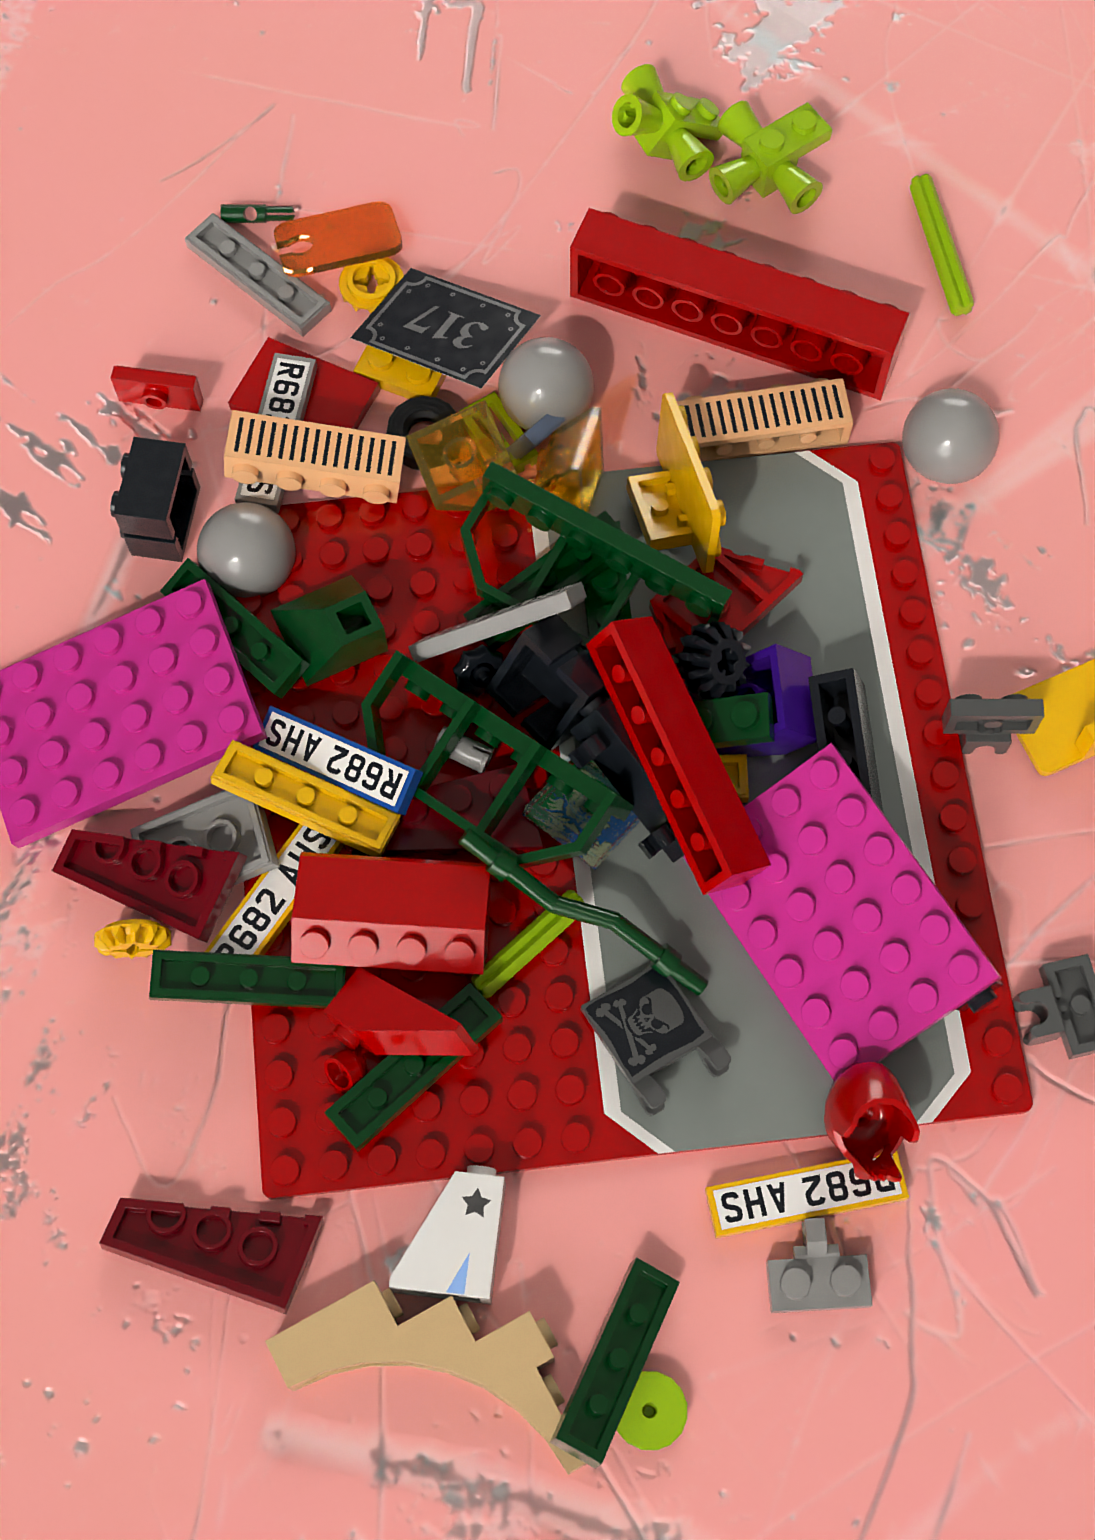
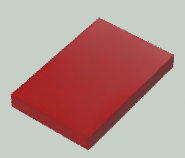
(336, 394)

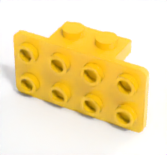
(679, 502)
(1069, 720)

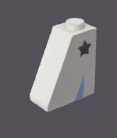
(457, 1241)

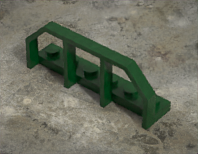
(586, 534)
(492, 730)

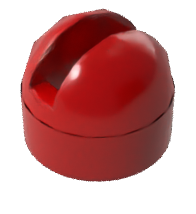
(345, 1069)

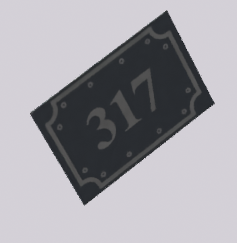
(446, 327)

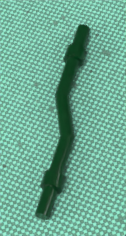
(504, 866)

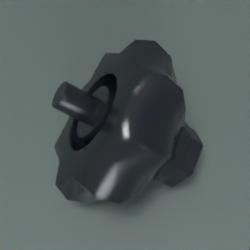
(477, 670)

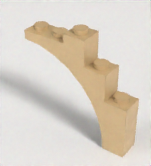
(364, 1333)

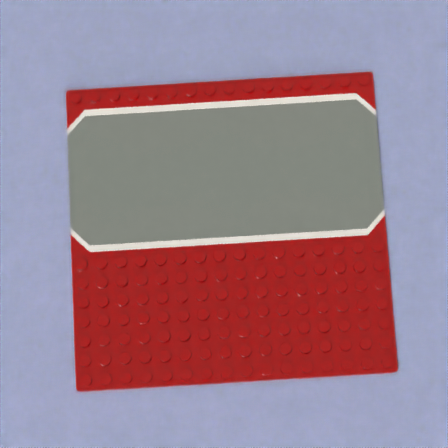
(543, 1079)

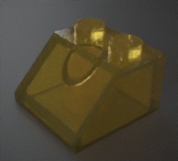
(456, 455)
(573, 460)

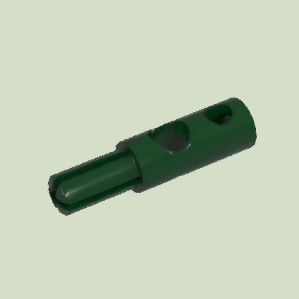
(236, 213)

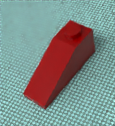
(393, 1022)

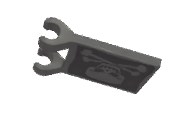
(648, 1027)

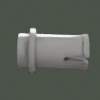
(470, 753)

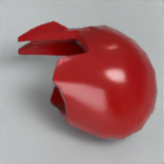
(869, 1118)

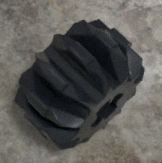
(713, 660)

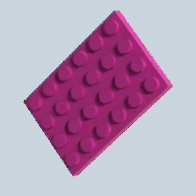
(119, 713)
(848, 920)

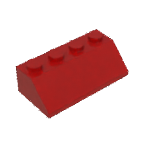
(391, 913)

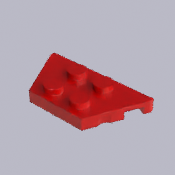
(754, 594)

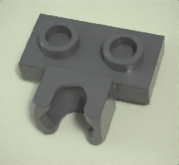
(991, 720)
(1063, 1006)

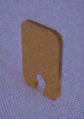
(339, 238)

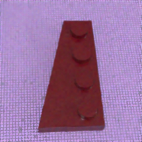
(471, 797)
(162, 880)
(224, 1249)

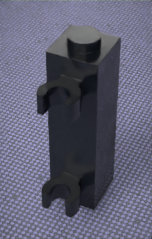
(609, 746)

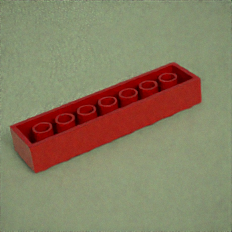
(735, 303)

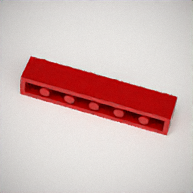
(677, 754)

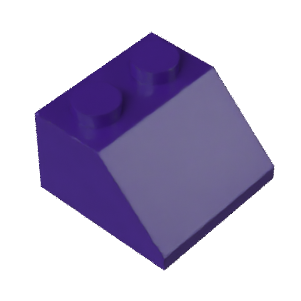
(785, 678)

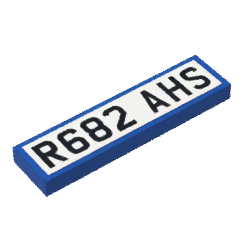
(339, 760)

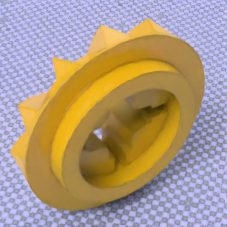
(355, 279)
(132, 938)

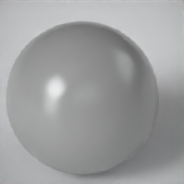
(545, 379)
(950, 436)
(247, 549)

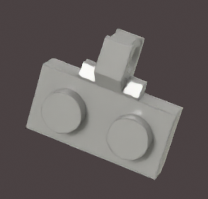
(818, 1276)

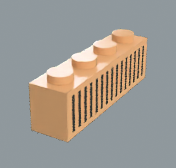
(770, 419)
(313, 457)

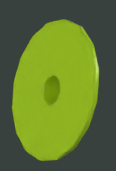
(654, 1412)

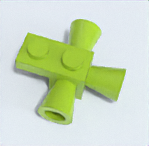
(666, 122)
(770, 155)

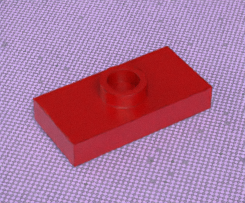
(157, 388)

